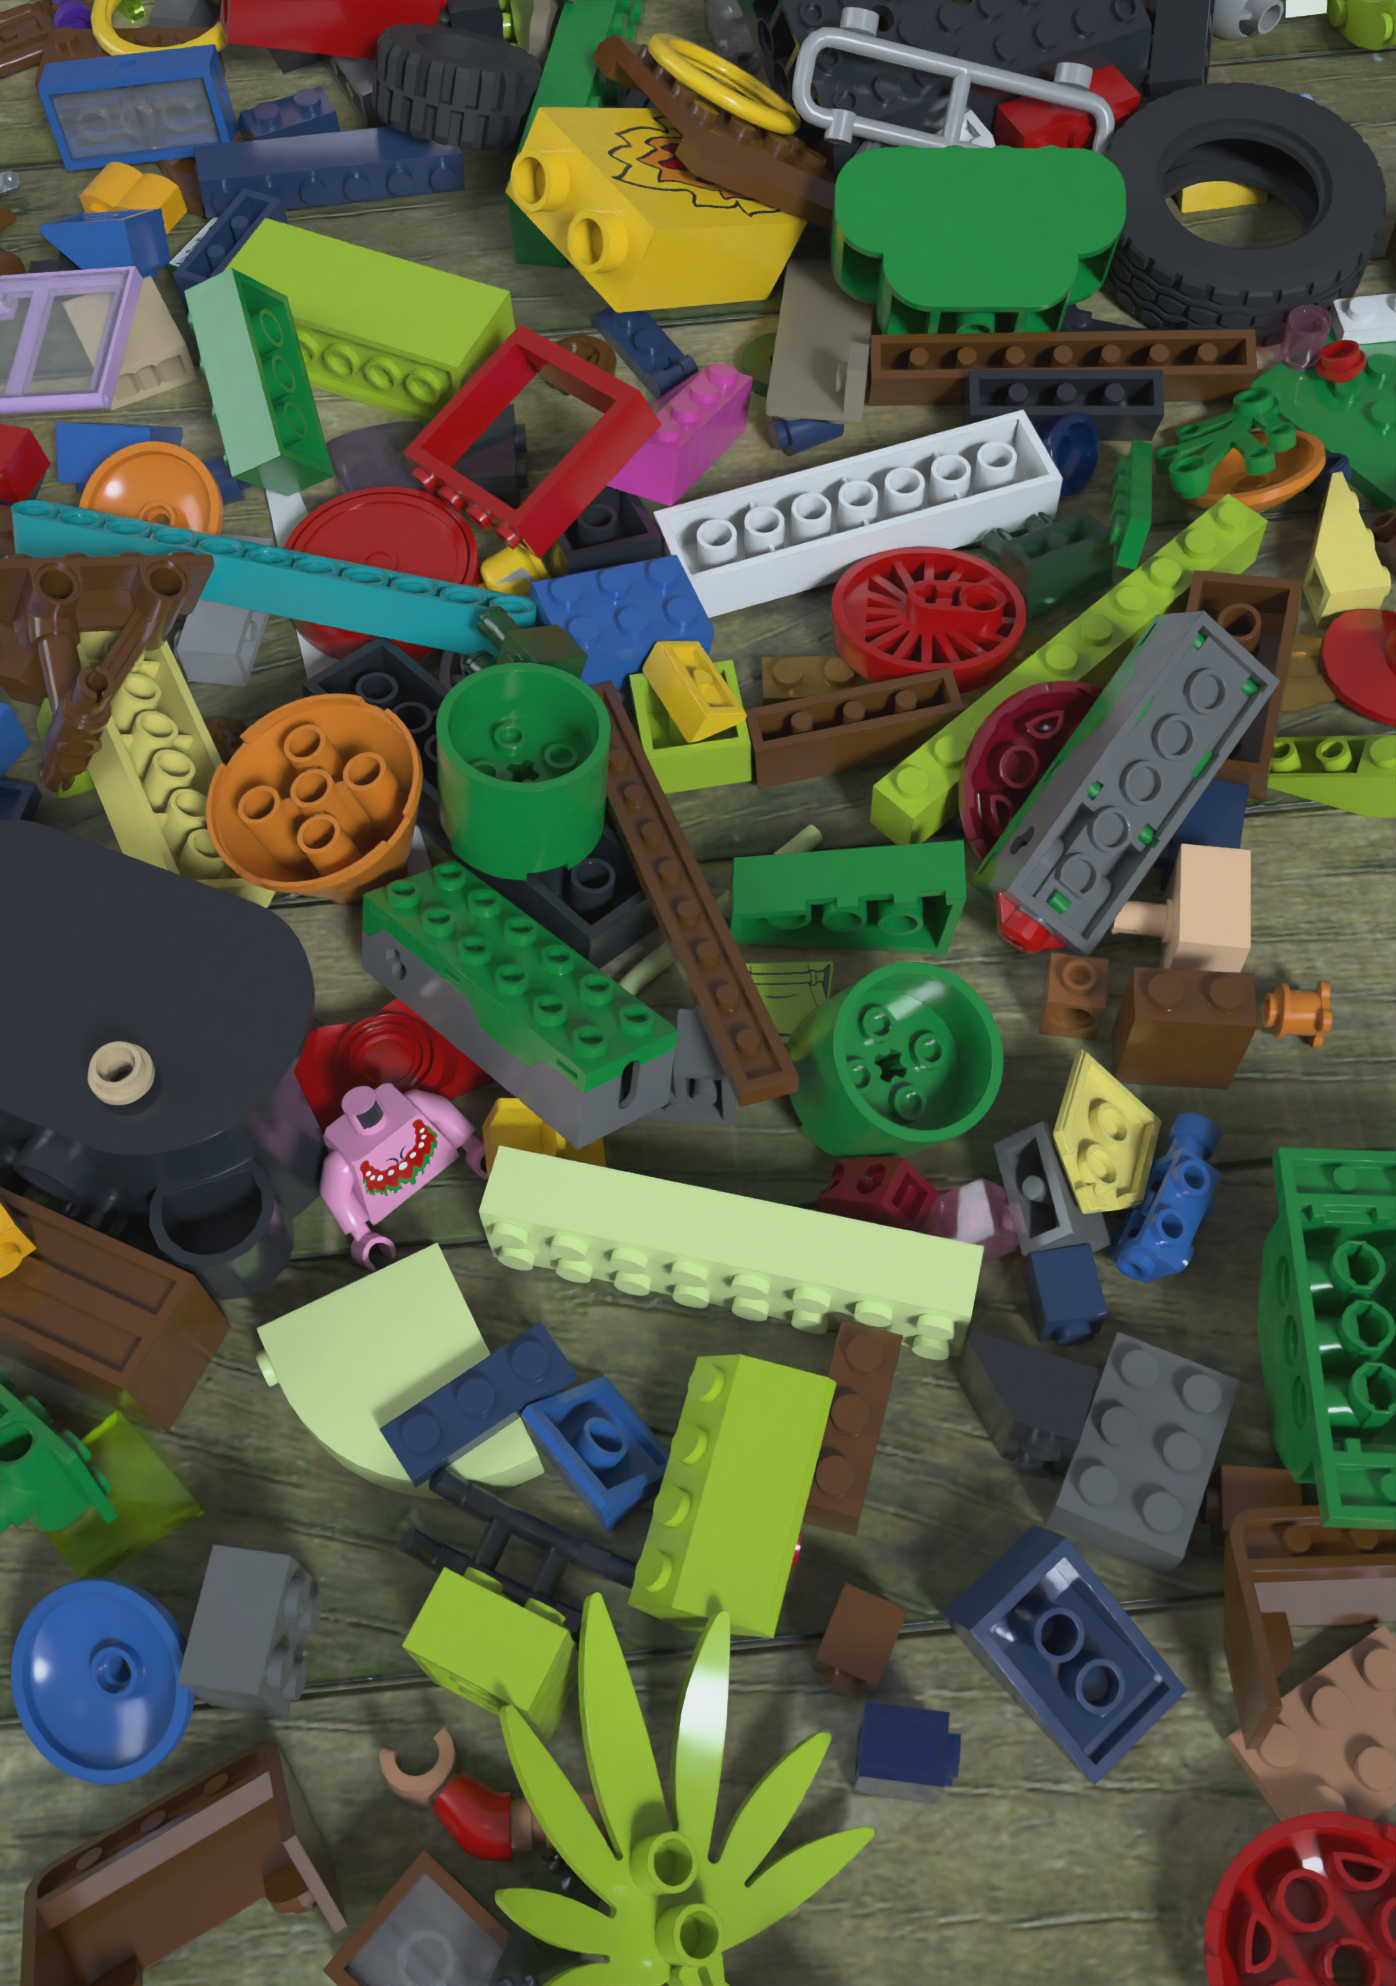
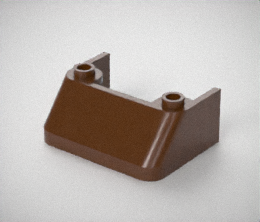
(1294, 1574)
(177, 1875)

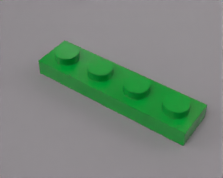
(1131, 503)

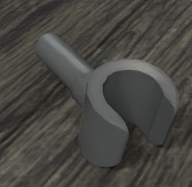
(743, 56)

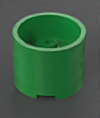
(522, 769)
(932, 1054)

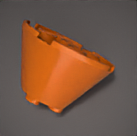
(319, 799)

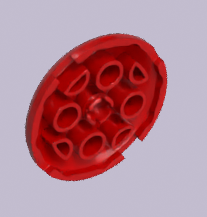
(1301, 1896)

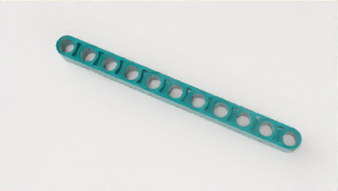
(282, 579)

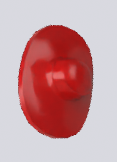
(1361, 662)

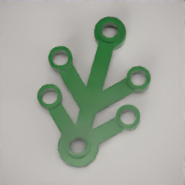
(1251, 410)

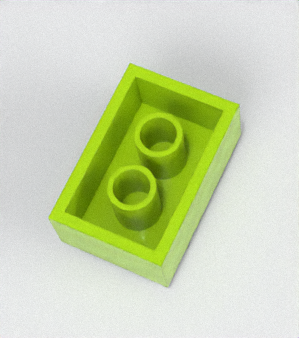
(496, 1650)

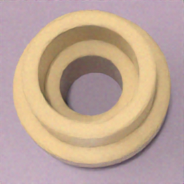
(112, 1060)

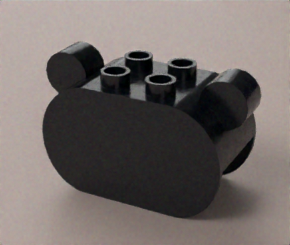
(222, 1007)

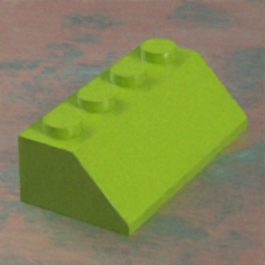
(733, 1495)

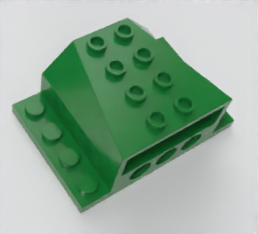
(1333, 1330)

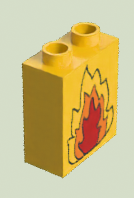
(639, 219)

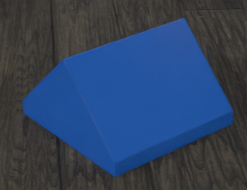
(599, 1449)

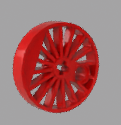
(956, 609)

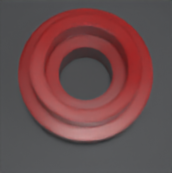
(1340, 361)

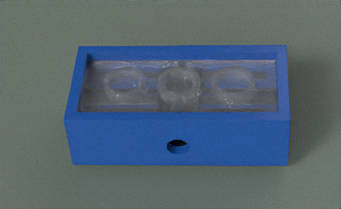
(137, 106)

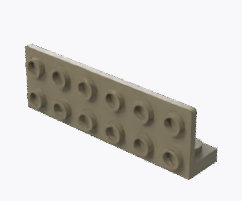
(819, 348)

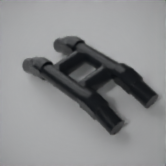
(502, 1523)

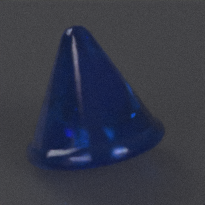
(1074, 450)

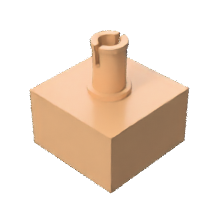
(1202, 912)

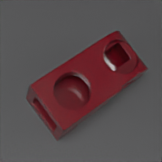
(879, 1192)

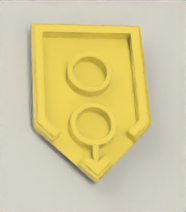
(1104, 1139)

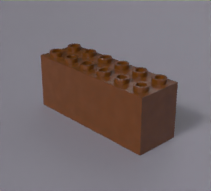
(106, 1317)

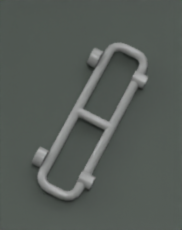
(858, 36)

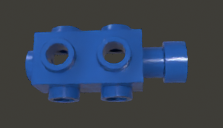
(1184, 1199)

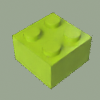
(686, 765)

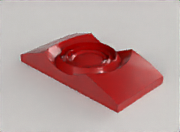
(378, 1050)

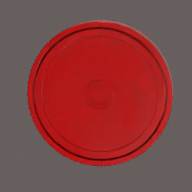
(389, 531)

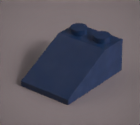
(1065, 1651)

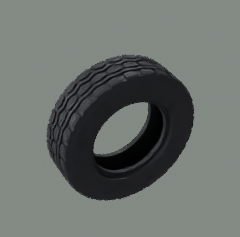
(1268, 143)

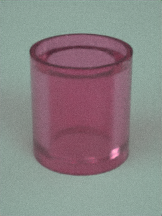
(1304, 337)

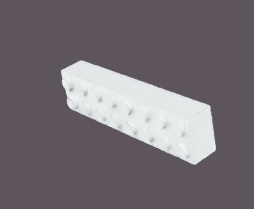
(827, 518)

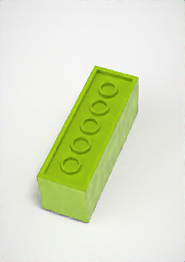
(376, 321)

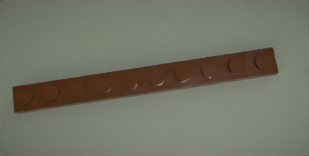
(692, 921)

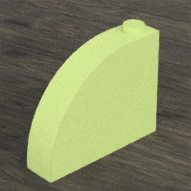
(377, 1353)

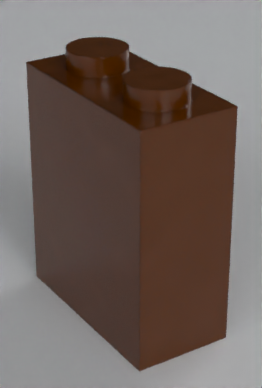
(1183, 1027)

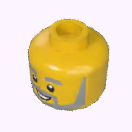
(512, 572)

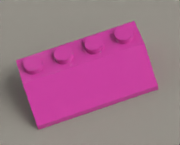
(697, 427)

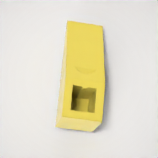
(1343, 561)

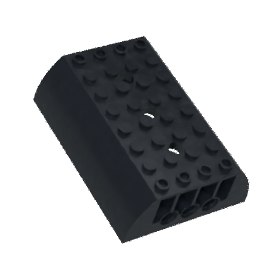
(1002, 34)

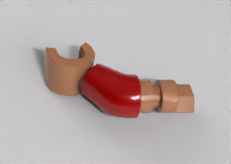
(475, 1815)

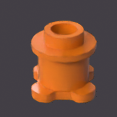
(1299, 1012)

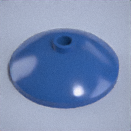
(79, 1696)

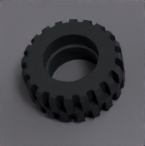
(454, 86)

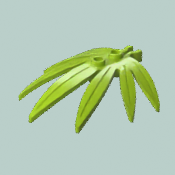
(663, 1893)

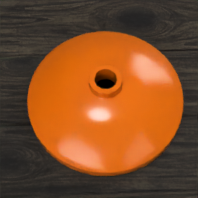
(1293, 473)
(157, 485)

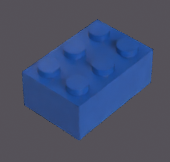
(622, 614)

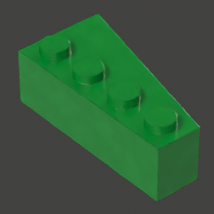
(851, 898)

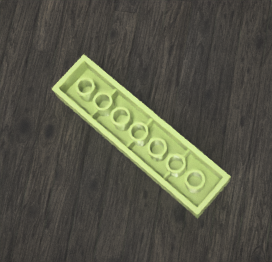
(729, 1251)

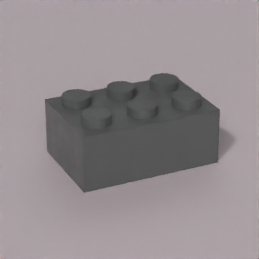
(1144, 1454)

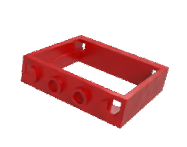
(574, 481)

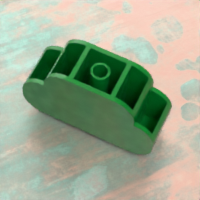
(975, 235)

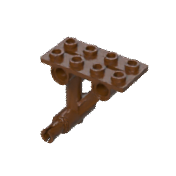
(79, 593)

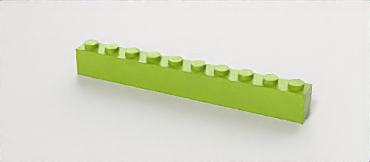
(924, 787)

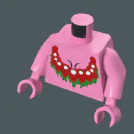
(385, 1154)

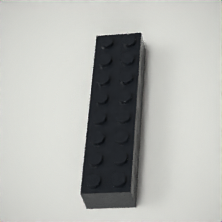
(590, 907)

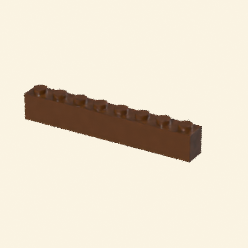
(936, 366)

